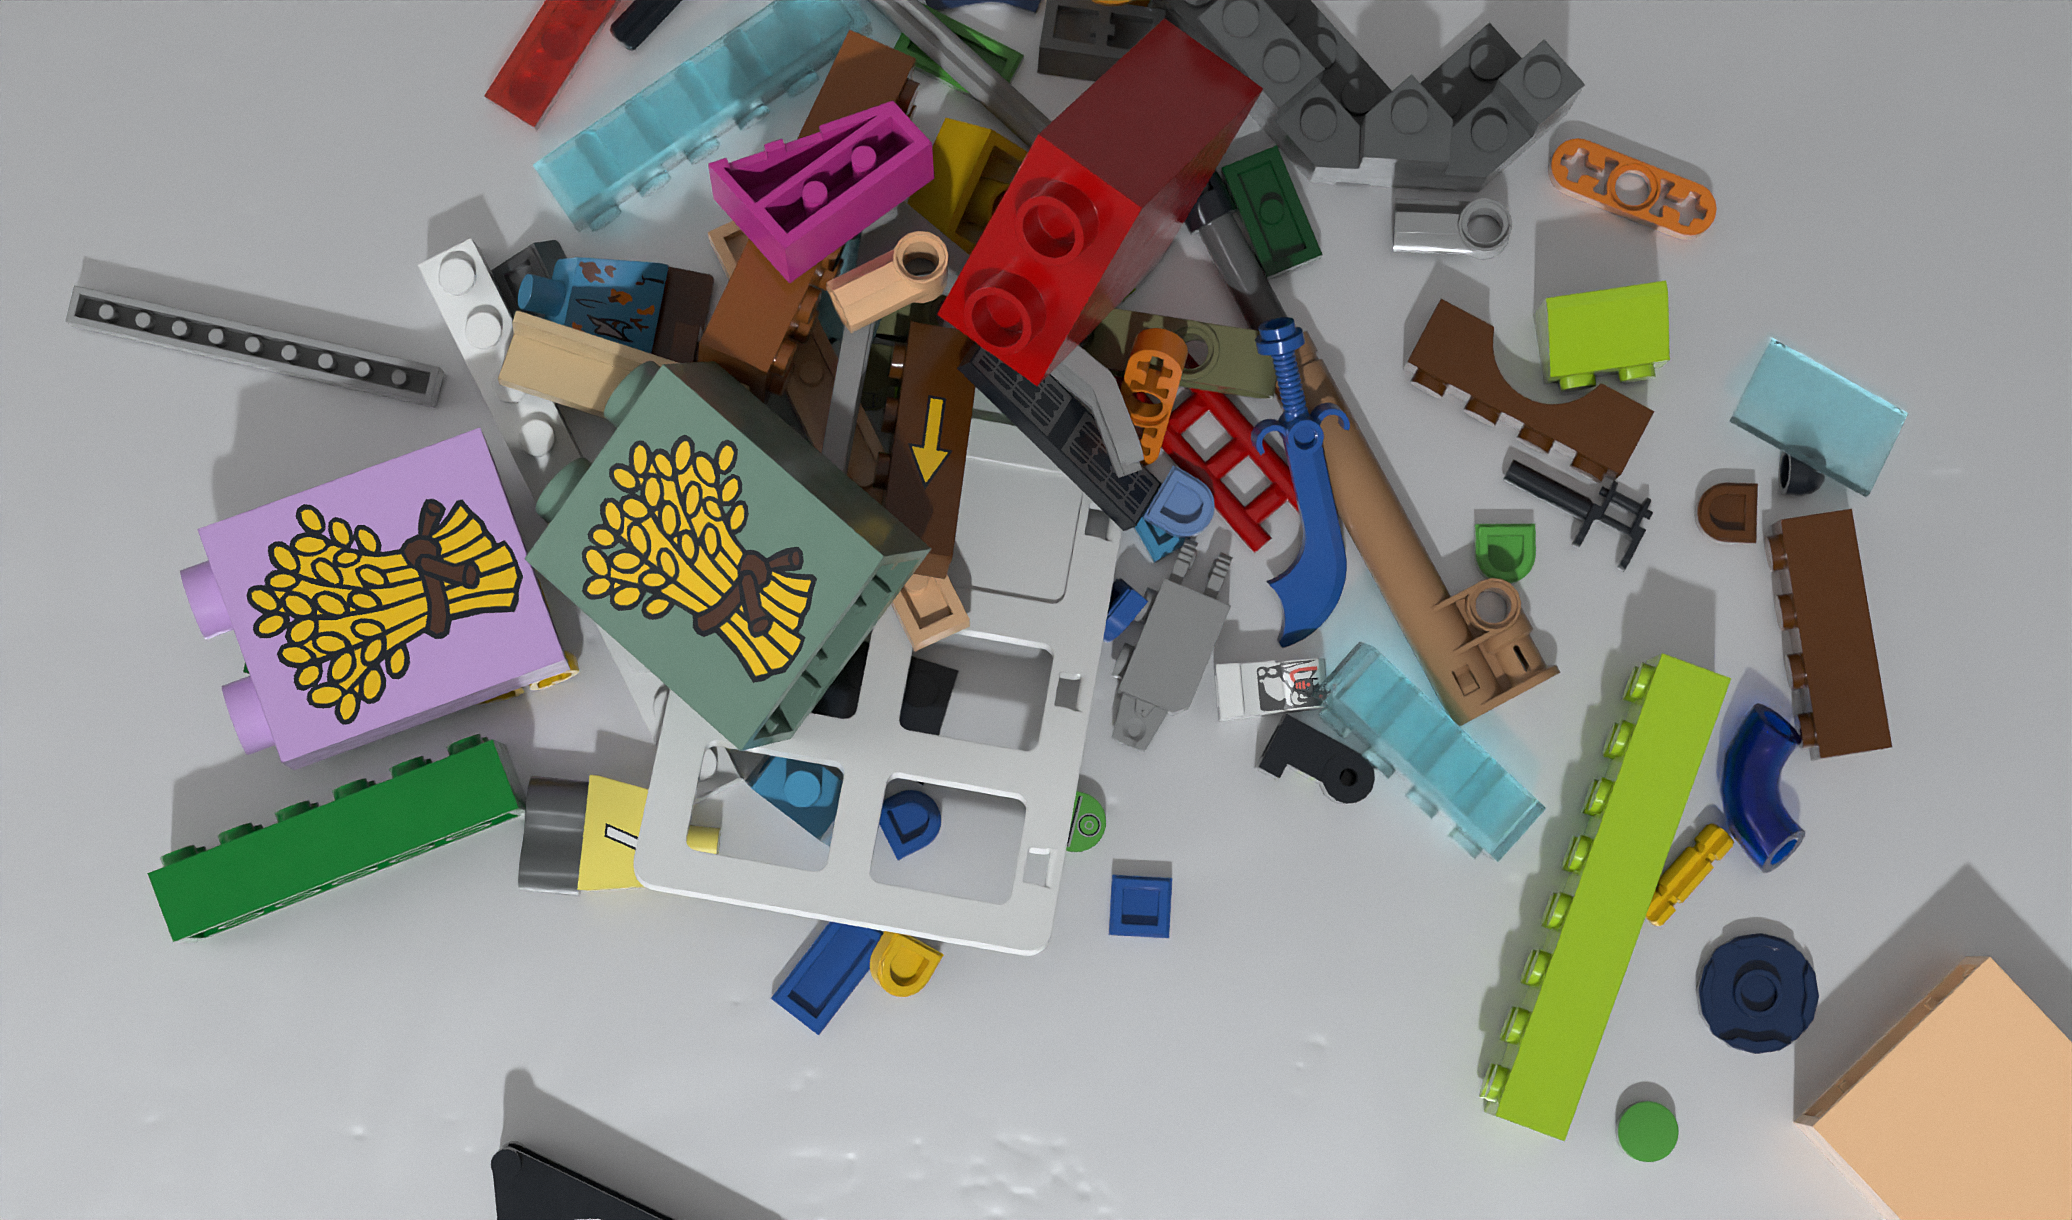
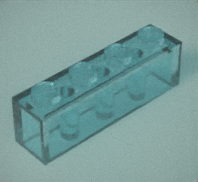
(1428, 752)

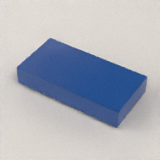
(827, 974)

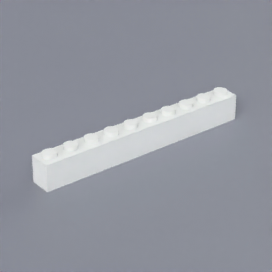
(539, 447)

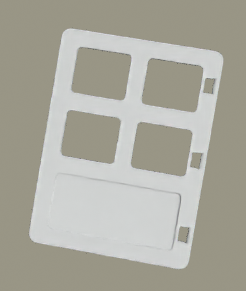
(1022, 581)

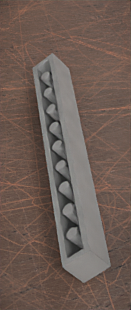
(254, 346)

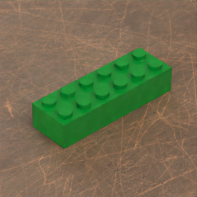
(337, 842)

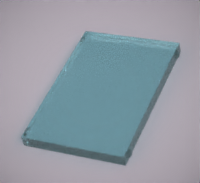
(1819, 417)

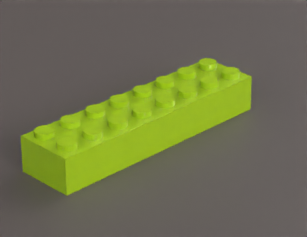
(1605, 896)

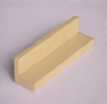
(568, 364)

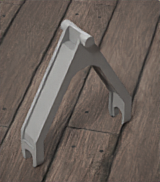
(1077, 372)

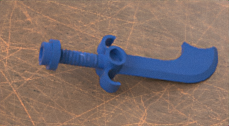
(1318, 574)

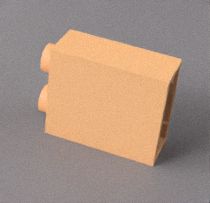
(1957, 1107)

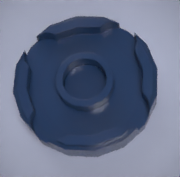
(1757, 993)

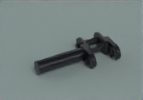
(1582, 506)

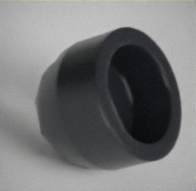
(1797, 477)

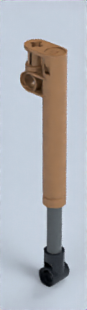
(1461, 654)

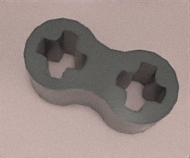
(553, 835)

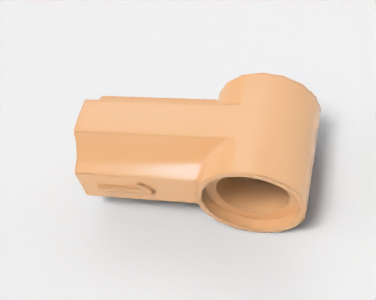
(884, 283)

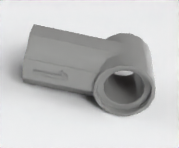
(1443, 229)

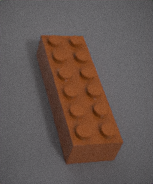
(759, 310)

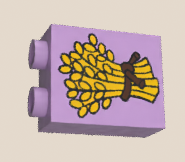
(374, 603)

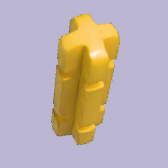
(1688, 872)

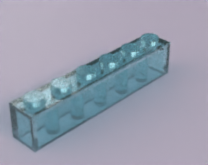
(695, 106)

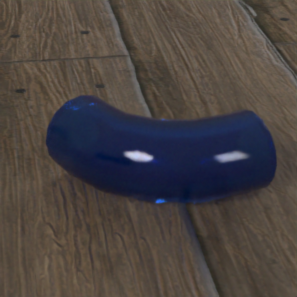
(1752, 788)

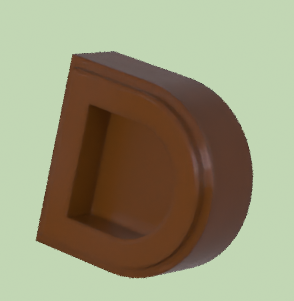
(1728, 513)

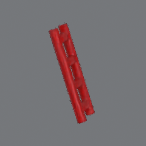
(1243, 519)

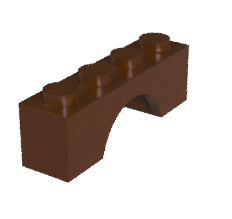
(1459, 359)

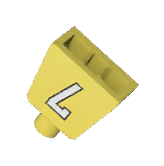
(612, 835)

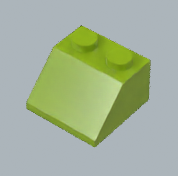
(1603, 335)

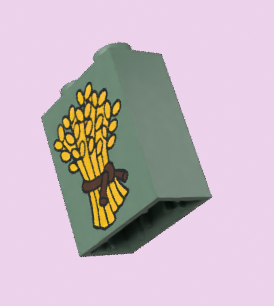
(722, 549)

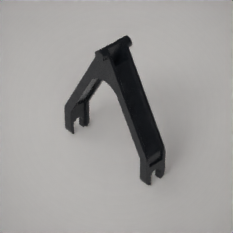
(542, 1189)

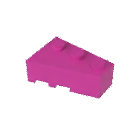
(823, 188)

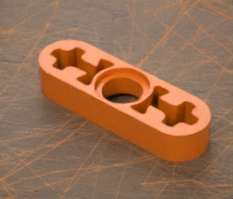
(1668, 217)
(1163, 385)

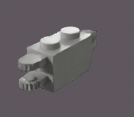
(1171, 651)

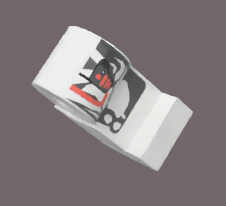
(1267, 687)

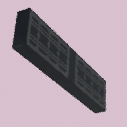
(1064, 434)

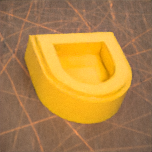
(903, 963)

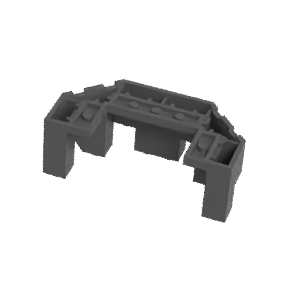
(1346, 122)

